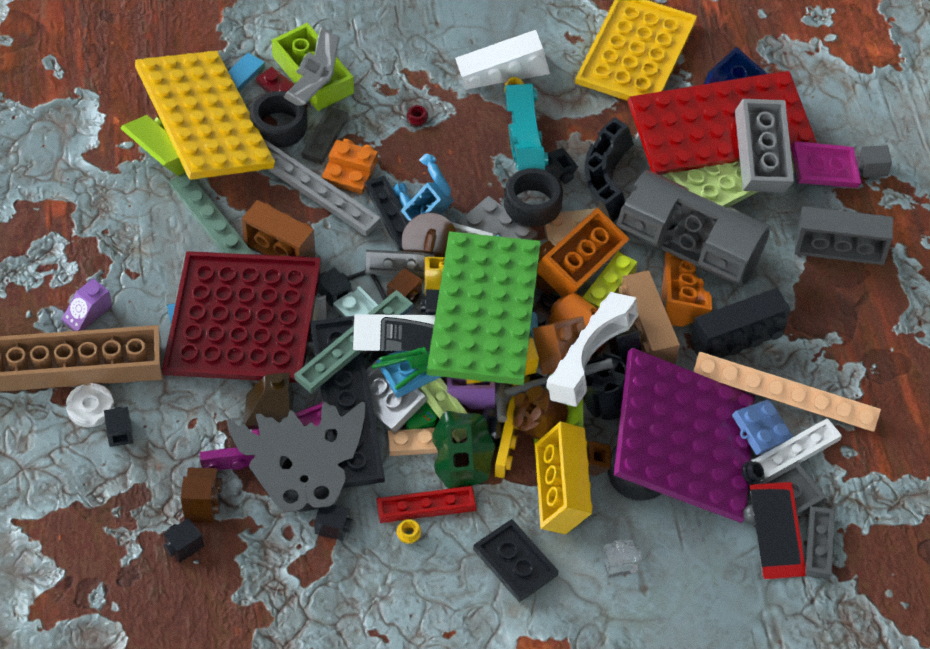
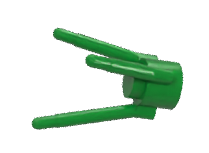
(417, 359)

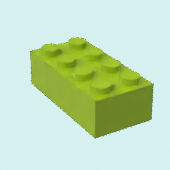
(290, 51)

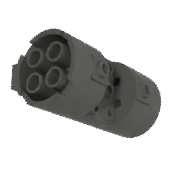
(694, 228)

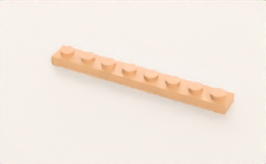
(787, 392)

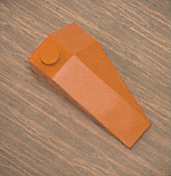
(683, 291)

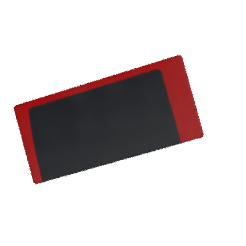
(777, 530)

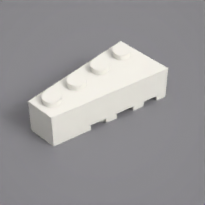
(497, 63)

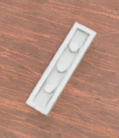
(799, 447)

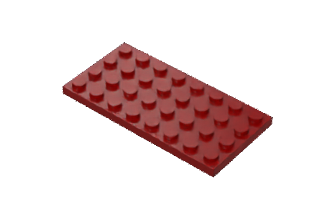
(698, 123)

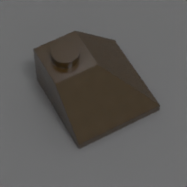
(270, 397)

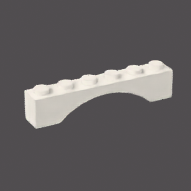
(612, 318)

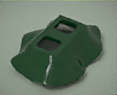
(478, 446)

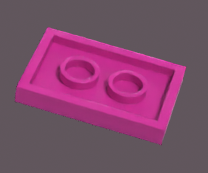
(825, 164)

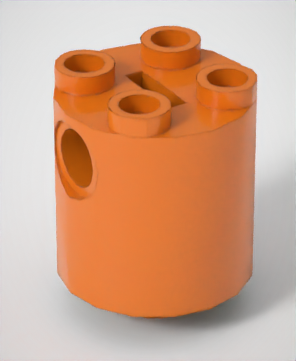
(573, 306)

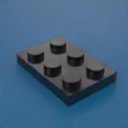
(515, 560)

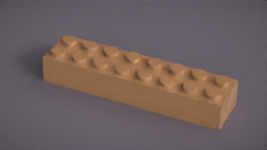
(80, 358)

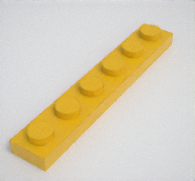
(508, 440)

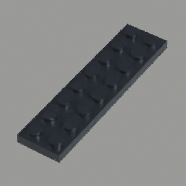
(346, 391)

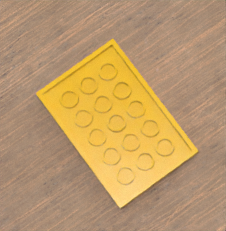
(635, 49)

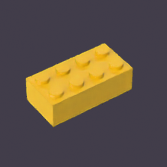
(563, 478)

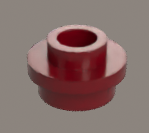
(417, 115)

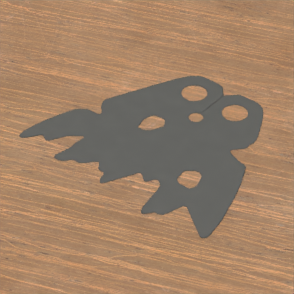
(307, 451)

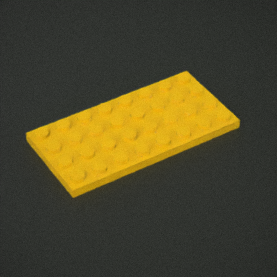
(204, 115)

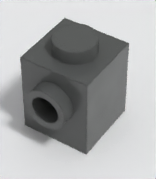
(874, 161)

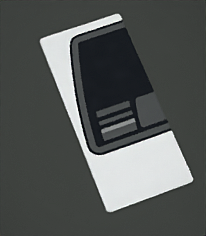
(392, 332)

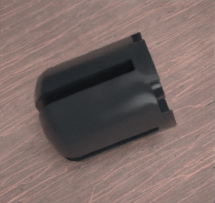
(606, 388)

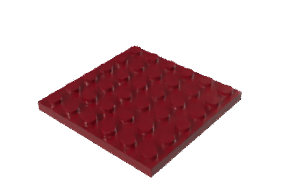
(242, 316)

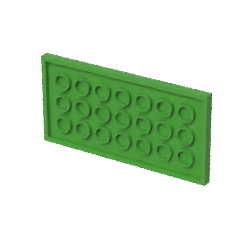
(484, 308)

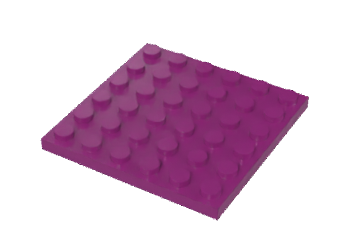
(682, 435)

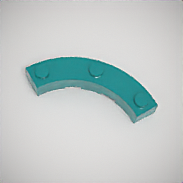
(523, 131)

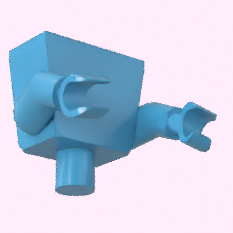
(431, 198)

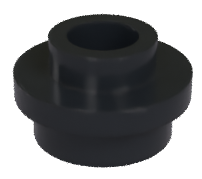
(752, 472)

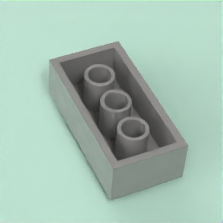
(764, 145)

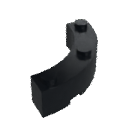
(600, 164)

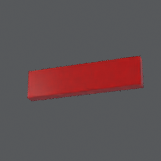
(426, 504)

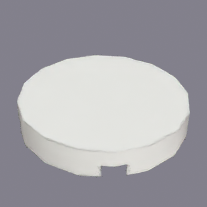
(87, 404)

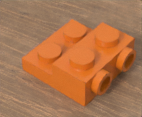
(350, 166)

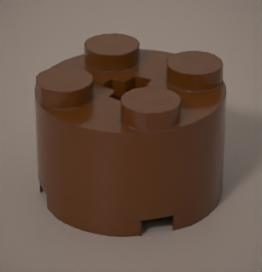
(536, 413)

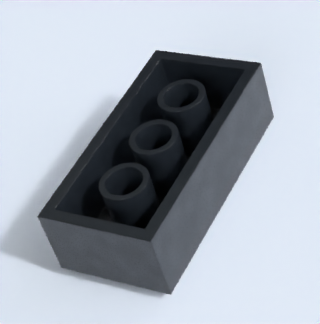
(741, 325)

